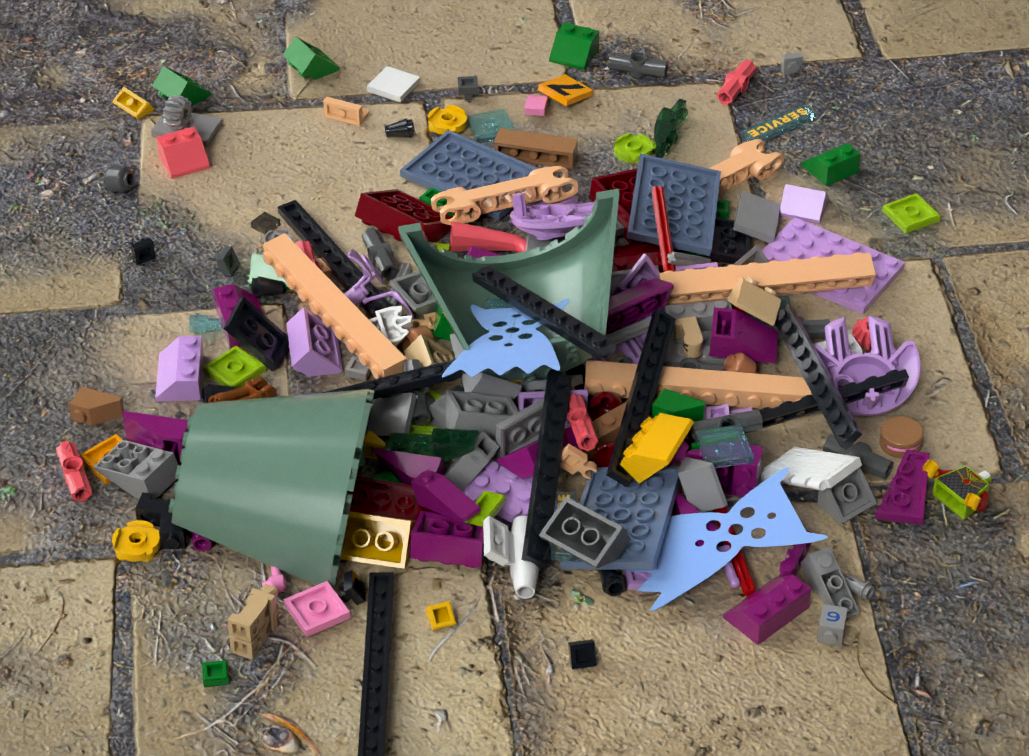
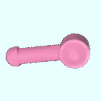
(276, 580)

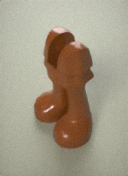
(252, 389)

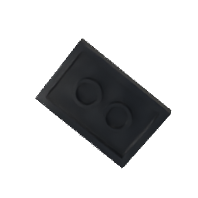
(727, 243)
(257, 333)

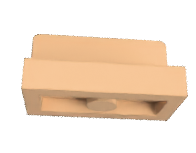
(344, 111)

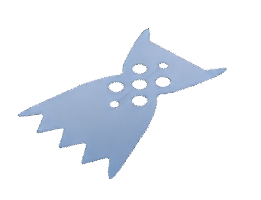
(524, 353)
(685, 565)

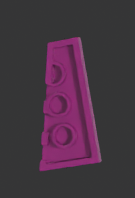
(907, 491)

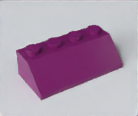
(637, 303)

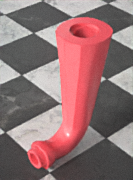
(466, 236)

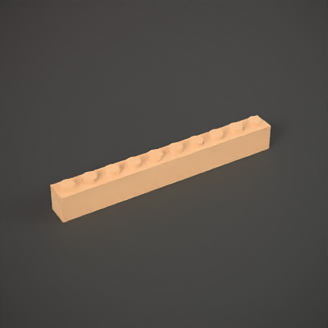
(781, 276)
(333, 307)
(710, 386)

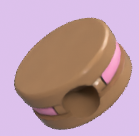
(900, 435)

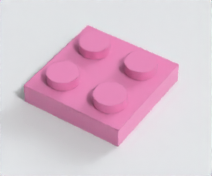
(316, 609)

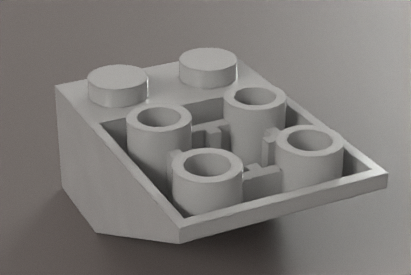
(139, 468)

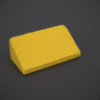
(132, 103)

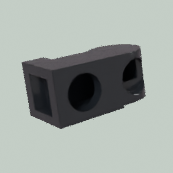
(150, 509)

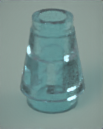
(203, 323)

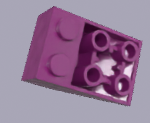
(737, 333)
(156, 431)
(737, 479)

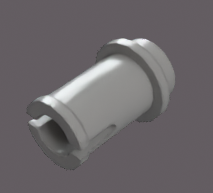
(862, 589)

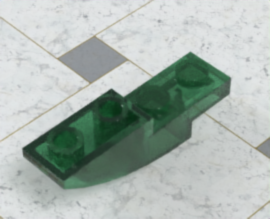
(666, 127)
(442, 443)

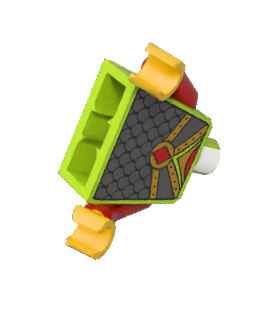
(960, 488)

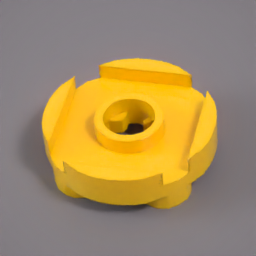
(450, 118)
(139, 551)

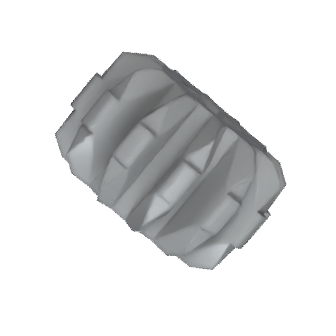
(177, 112)

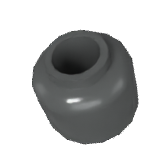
(119, 179)

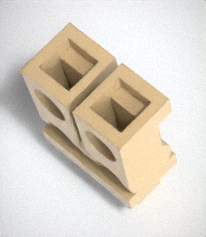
(253, 624)

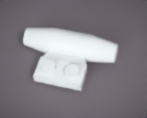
(506, 549)

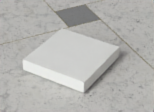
(393, 84)

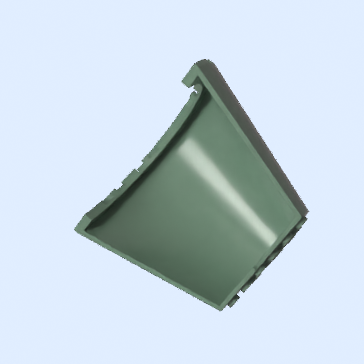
(569, 269)
(274, 477)

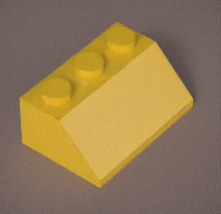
(655, 445)
(377, 540)

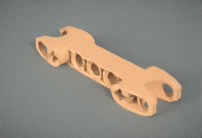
(747, 162)
(469, 204)

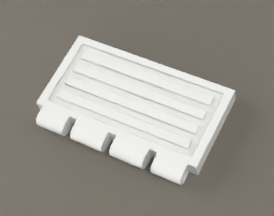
(812, 468)

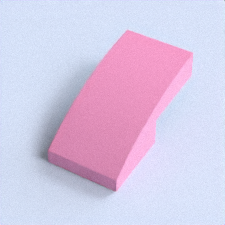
(536, 105)

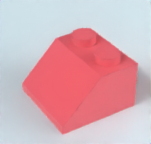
(182, 152)

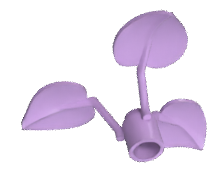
(358, 291)

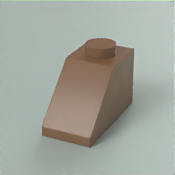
(95, 406)

